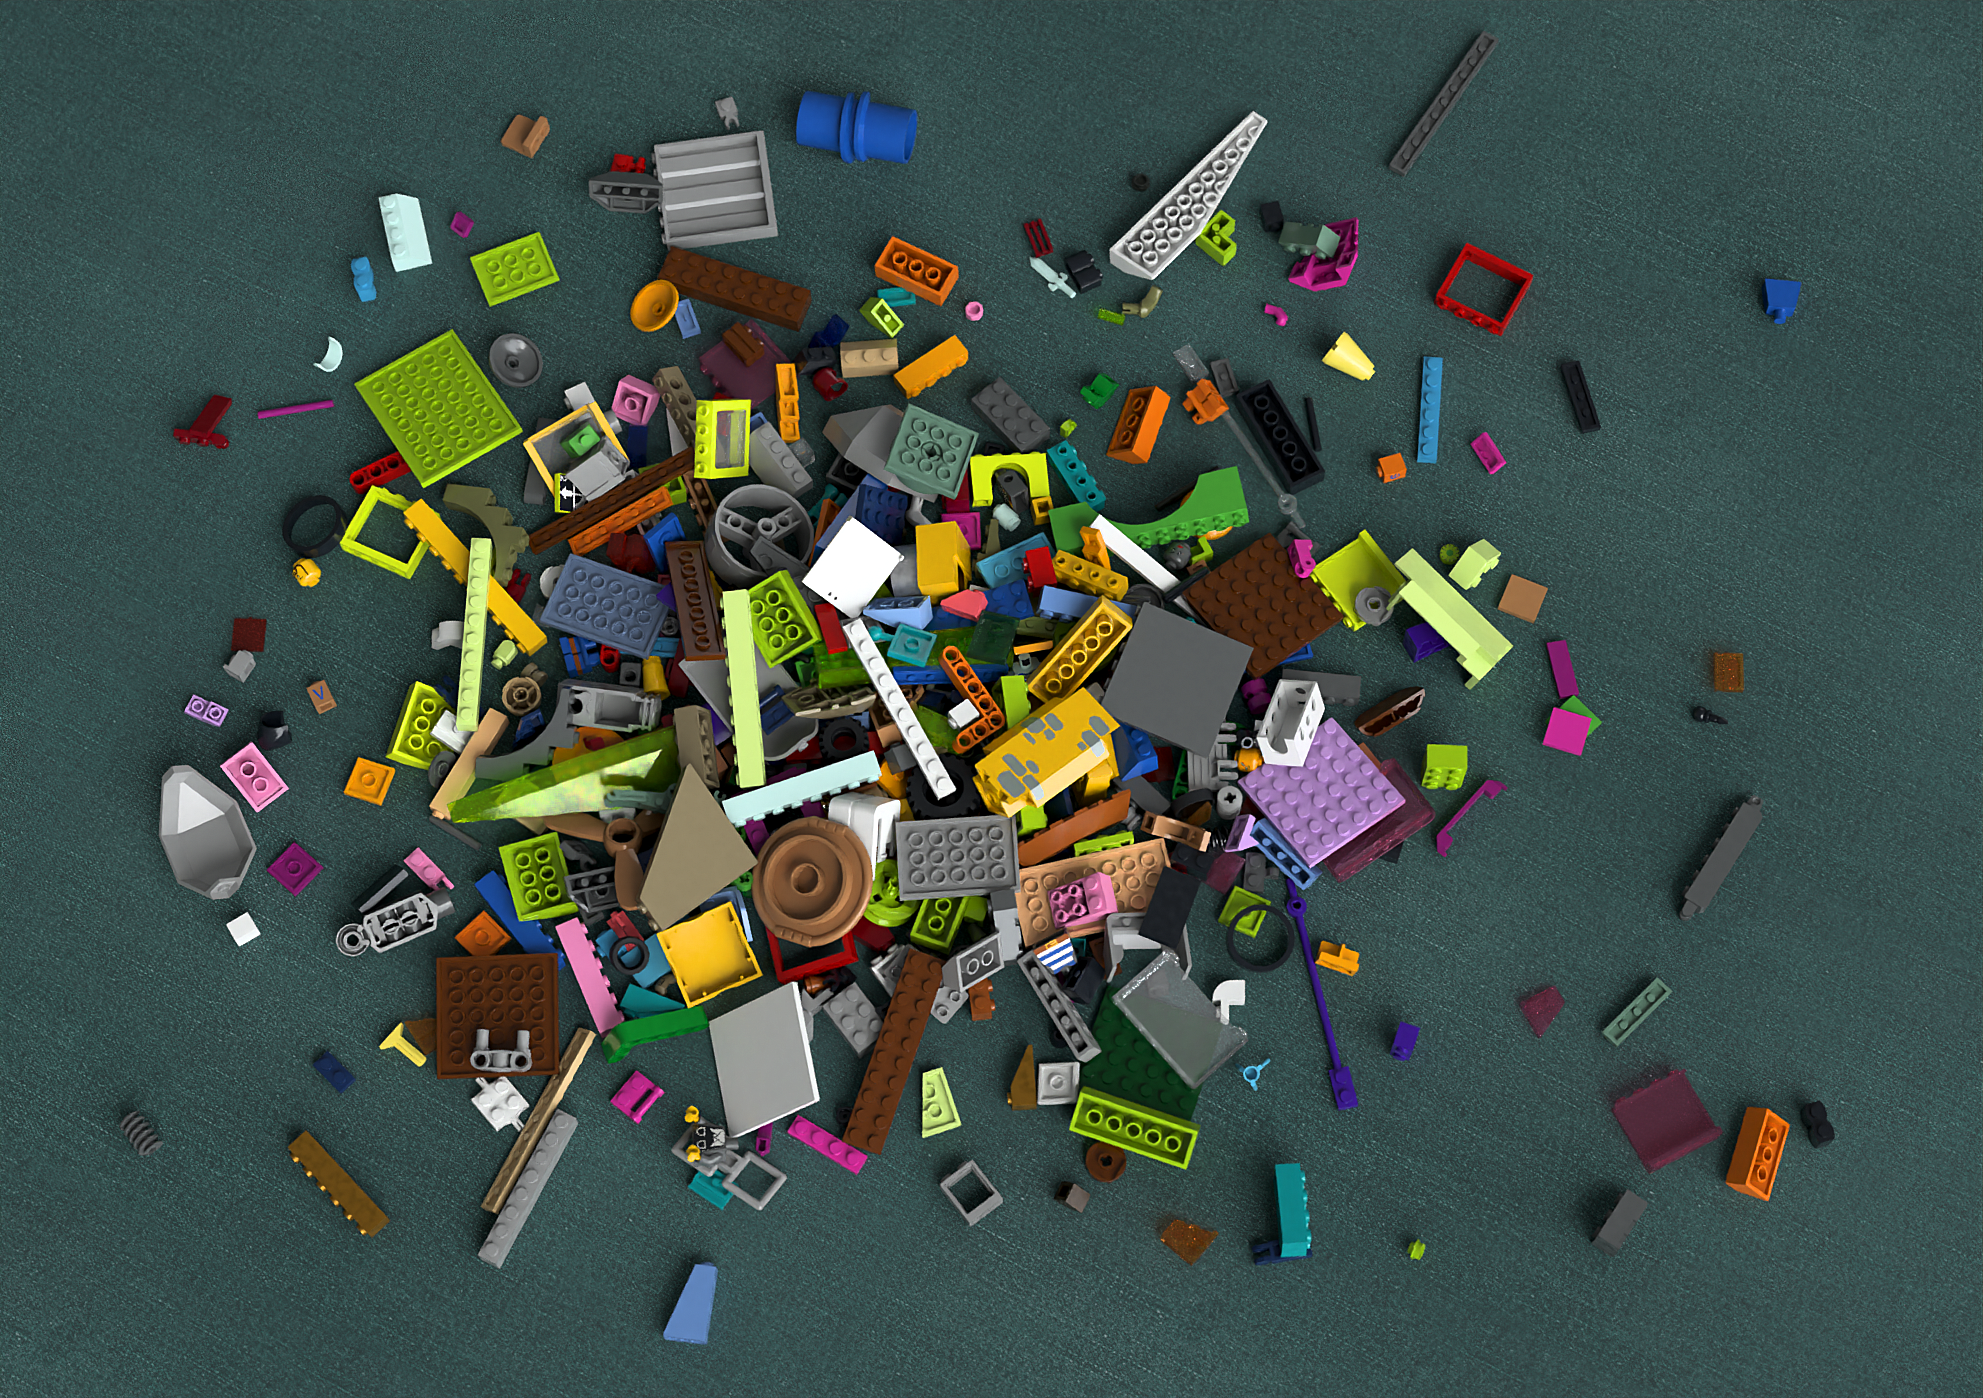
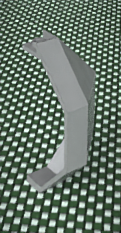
(866, 439)
(203, 834)

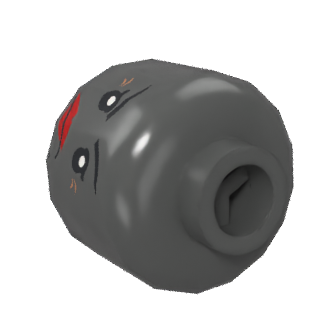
(1177, 555)

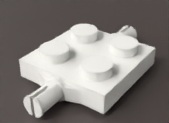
(500, 1103)

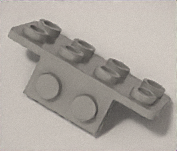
(946, 1000)

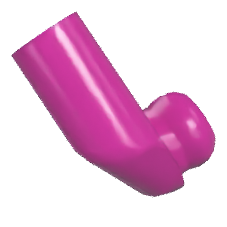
(1278, 312)

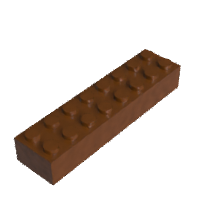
(736, 289)

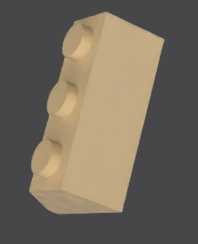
(869, 358)

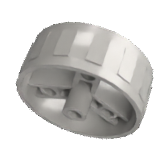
(789, 519)

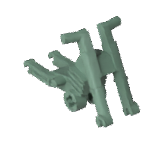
(647, 800)

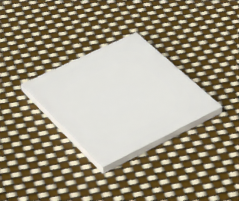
(763, 1060)

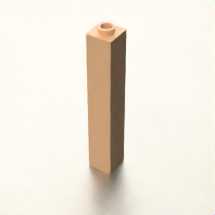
(463, 772)

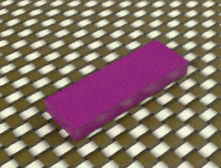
(1562, 669)

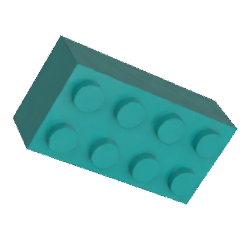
(1291, 1210)

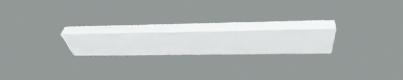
(1141, 562)

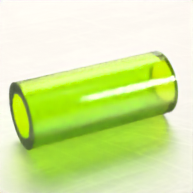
(1111, 316)

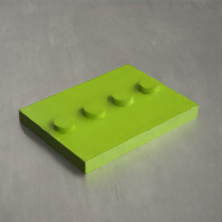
(514, 269)

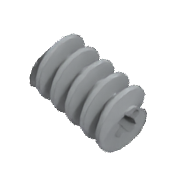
(1229, 802)

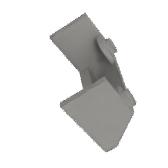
(1122, 933)

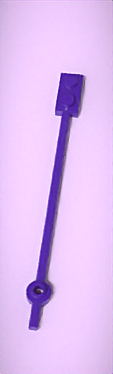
(1339, 1076)

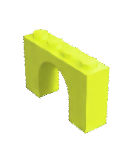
(1030, 466)

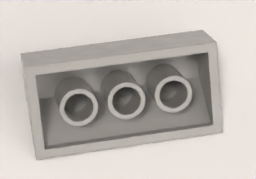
(776, 463)

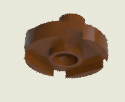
(1105, 1173)

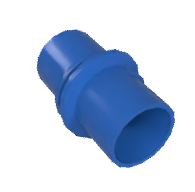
(856, 127)

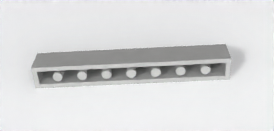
(528, 1188)

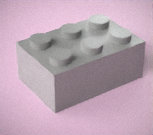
(854, 1019)

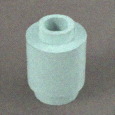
(1007, 517)

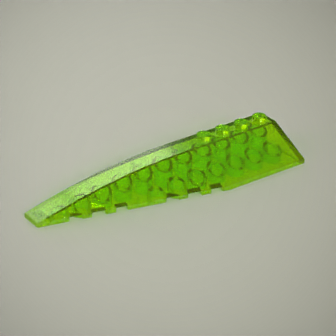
(579, 783)

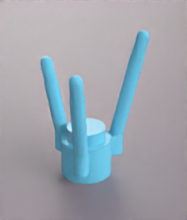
(1252, 1072)

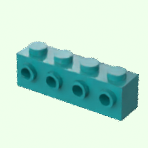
(1074, 476)

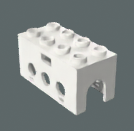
(1292, 723)

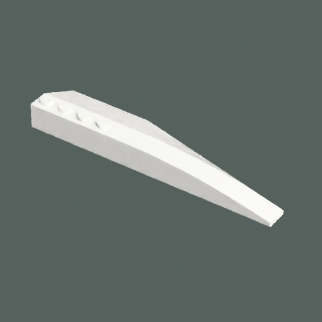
(1187, 207)

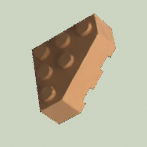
(882, 719)

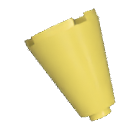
(1349, 358)

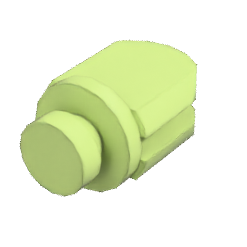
(504, 654)

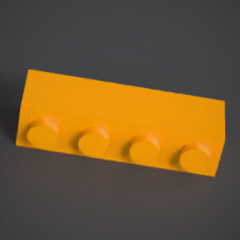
(931, 367)

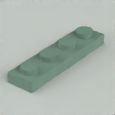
(1636, 1012)

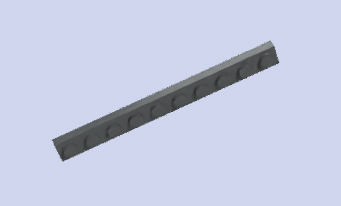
(1443, 104)

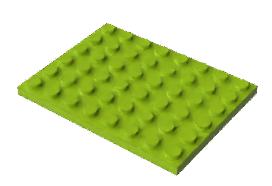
(438, 408)

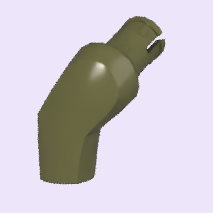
(1147, 304)

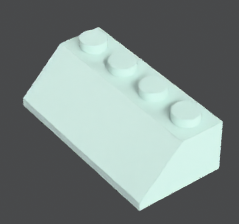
(405, 231)

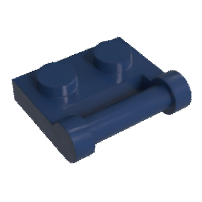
(777, 714)

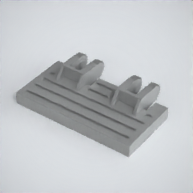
(1206, 772)

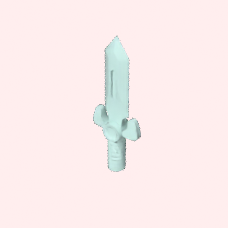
(1052, 276)

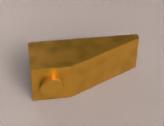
(1023, 1086)

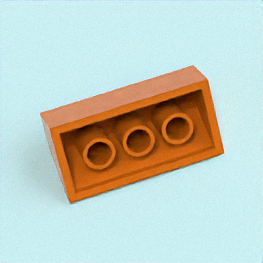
(1138, 425)
(1757, 1153)

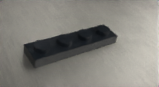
(1580, 397)

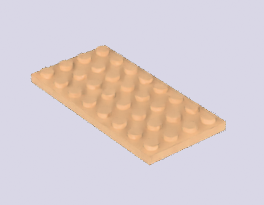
(1133, 876)

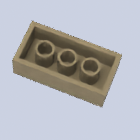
(697, 743)

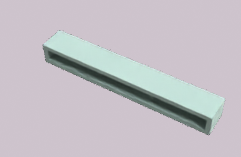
(802, 788)

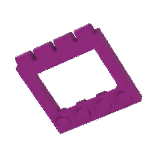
(757, 831)

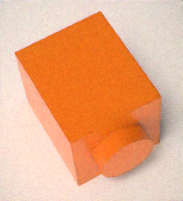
(1391, 468)

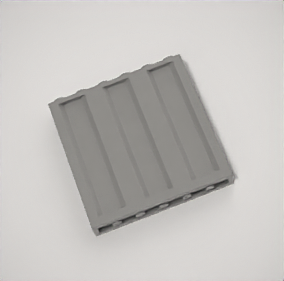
(715, 190)

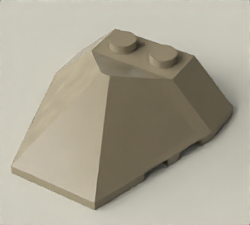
(828, 702)

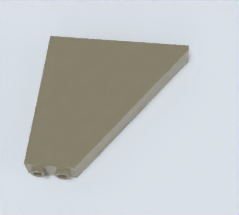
(692, 855)

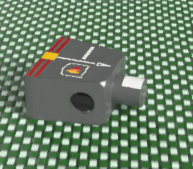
(1012, 490)

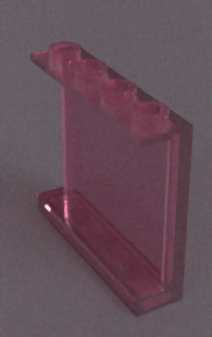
(738, 380)
(1665, 1121)

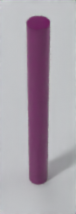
(295, 409)

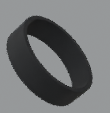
(1190, 802)

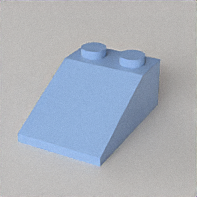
(910, 610)

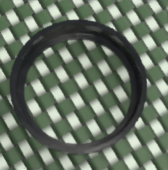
(330, 541)
(1236, 957)

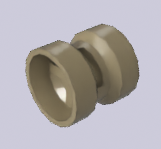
(534, 673)

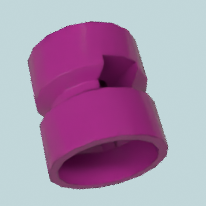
(1256, 695)

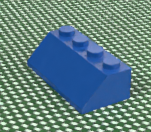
(1133, 752)

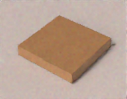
(1522, 598)

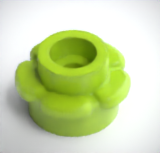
(1416, 1249)

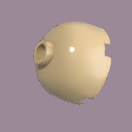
(521, 696)

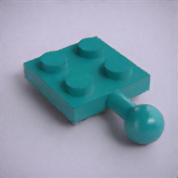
(907, 644)

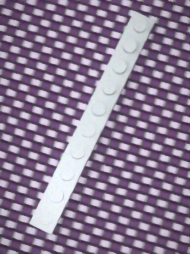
(899, 709)

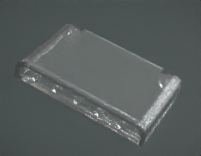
(1179, 1020)

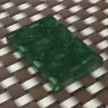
(993, 637)

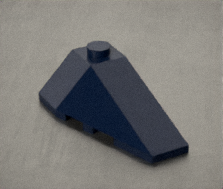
(529, 729)

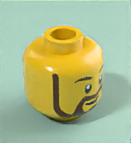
(306, 572)

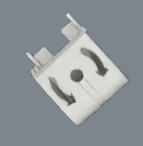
(862, 814)

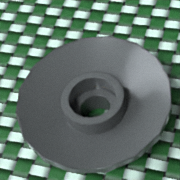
(440, 768)

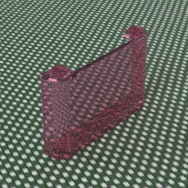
(1386, 832)

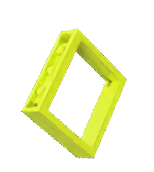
(349, 545)

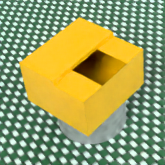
(934, 565)

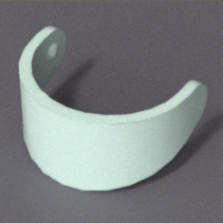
(332, 357)

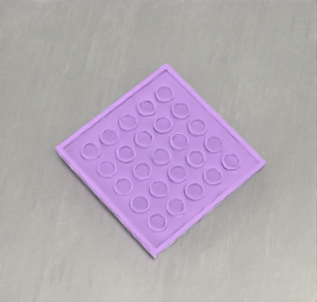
(1326, 799)

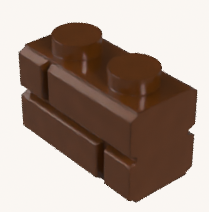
(743, 344)

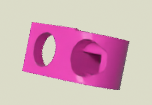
(1301, 557)

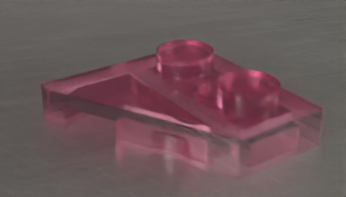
(1224, 872)
(1542, 1009)

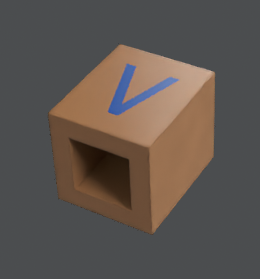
(321, 696)

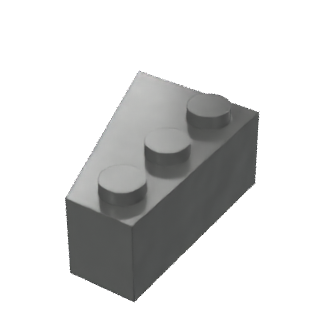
(1619, 1222)

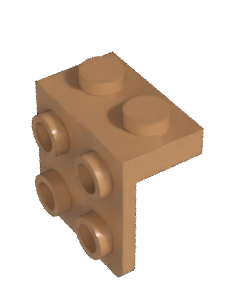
(526, 135)

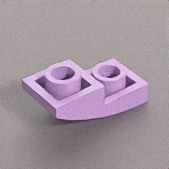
(206, 711)

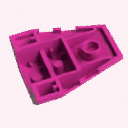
(1333, 272)

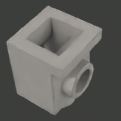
(240, 665)

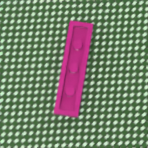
(827, 1144)

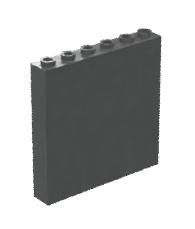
(1174, 679)

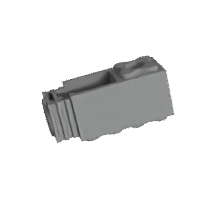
(612, 706)

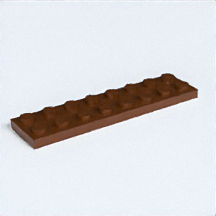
(694, 601)

